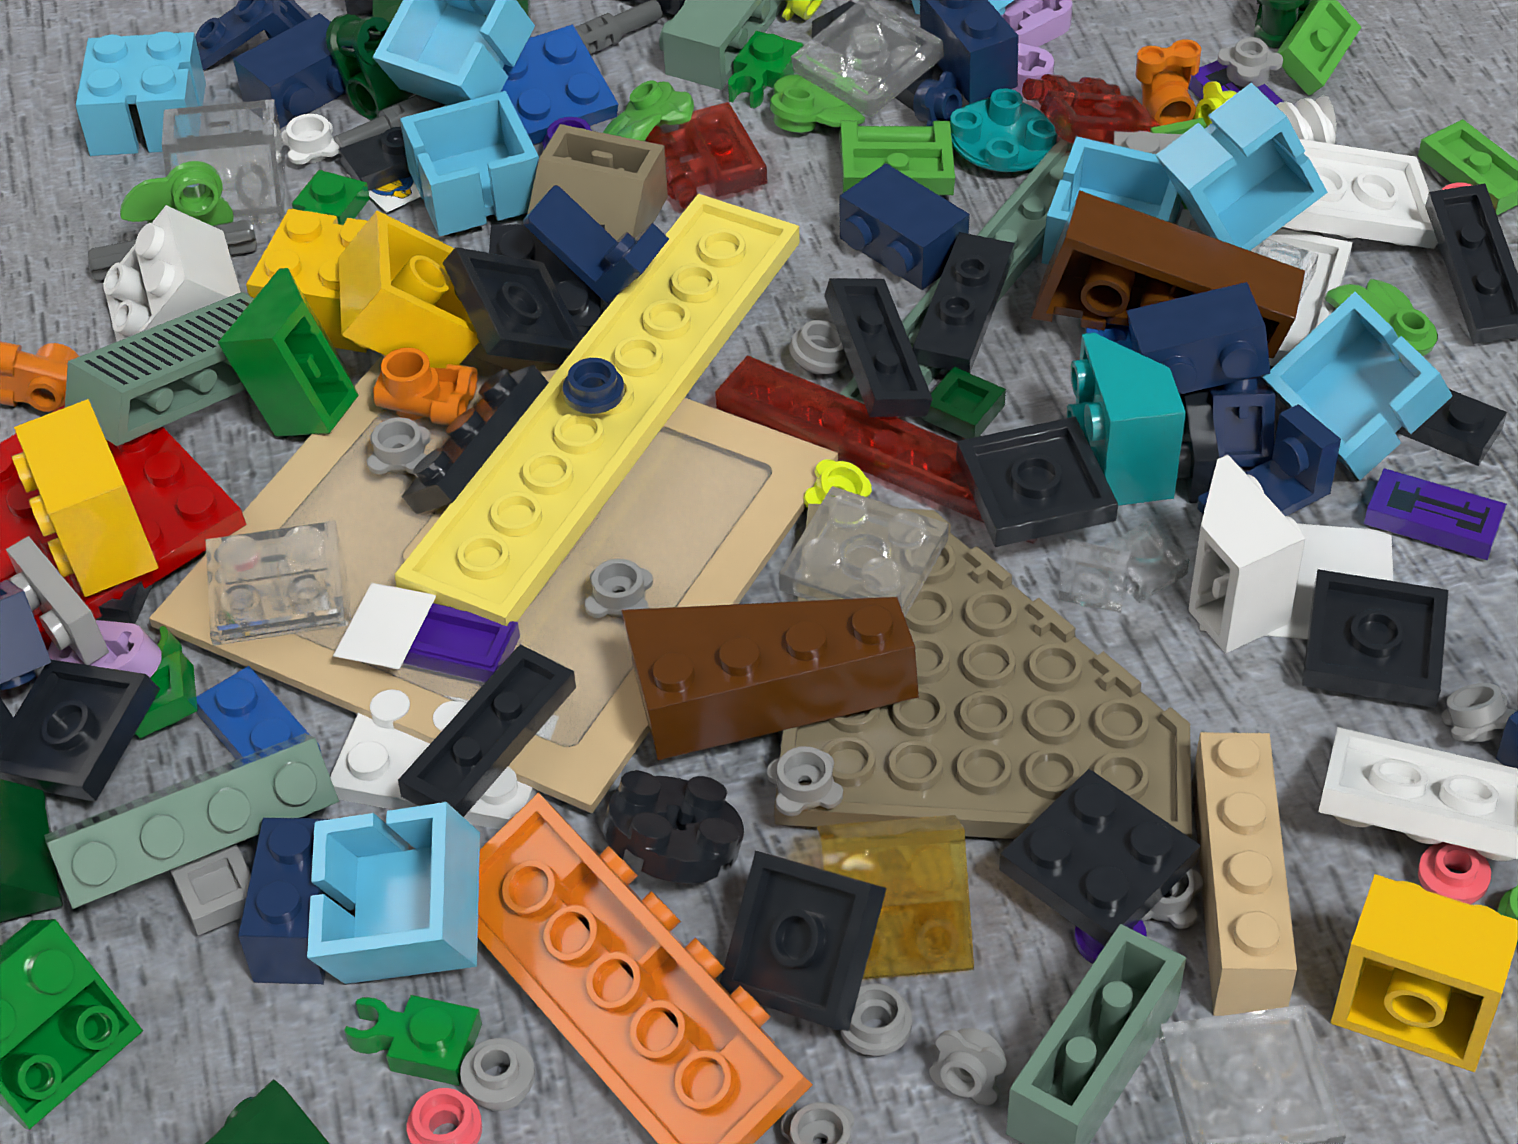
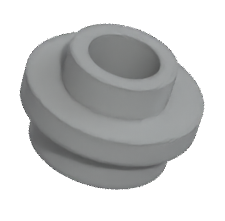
(818, 348)
(880, 1003)
(502, 1090)

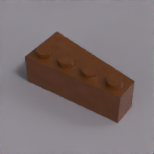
(1129, 260)
(765, 667)

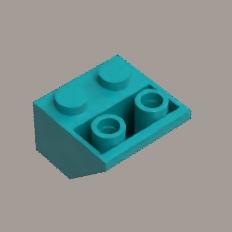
(1129, 418)

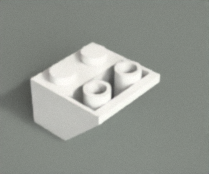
(168, 273)
(1243, 561)

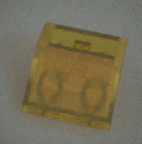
(926, 900)

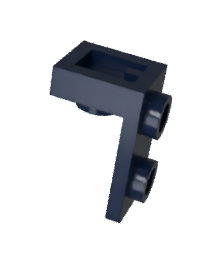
(244, 21)
(588, 248)
(1244, 420)
(1300, 463)

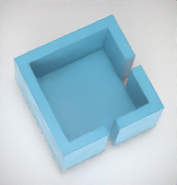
(451, 48)
(141, 70)
(470, 162)
(1242, 171)
(1114, 174)
(1356, 384)
(410, 905)

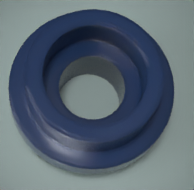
(593, 386)

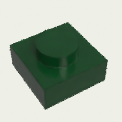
(965, 404)

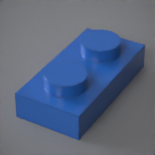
(246, 714)

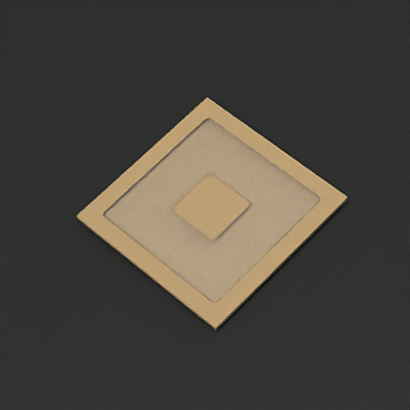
(692, 511)

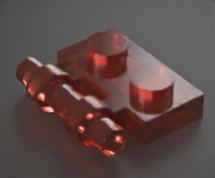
(1087, 107)
(720, 151)

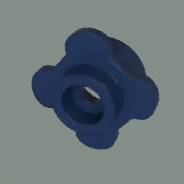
(937, 99)

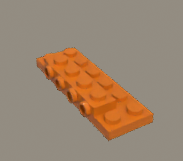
(627, 987)

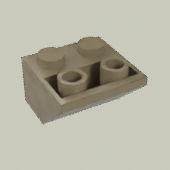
(608, 175)

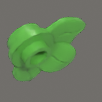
(801, 104)
(651, 106)
(200, 202)
(1394, 309)

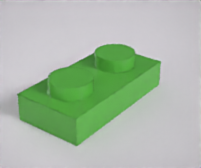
(1318, 43)
(1471, 158)

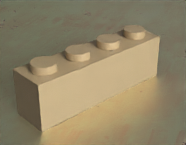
(1243, 874)

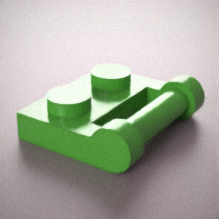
(916, 151)

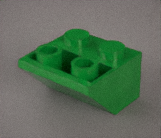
(288, 361)
(53, 1021)

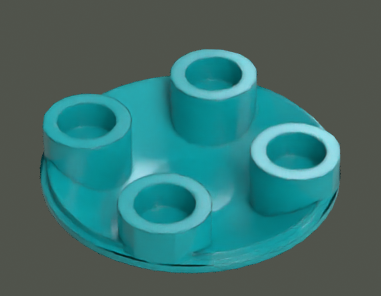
(1002, 132)

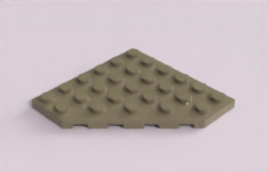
(1000, 717)

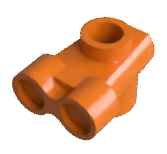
(1166, 80)
(33, 377)
(419, 390)

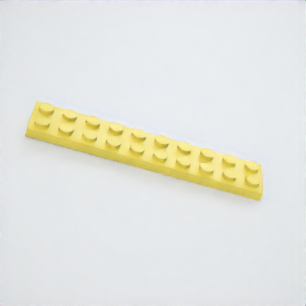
(563, 465)

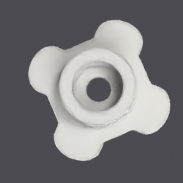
(309, 139)

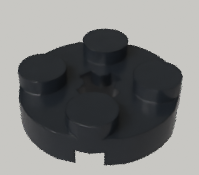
(648, 809)

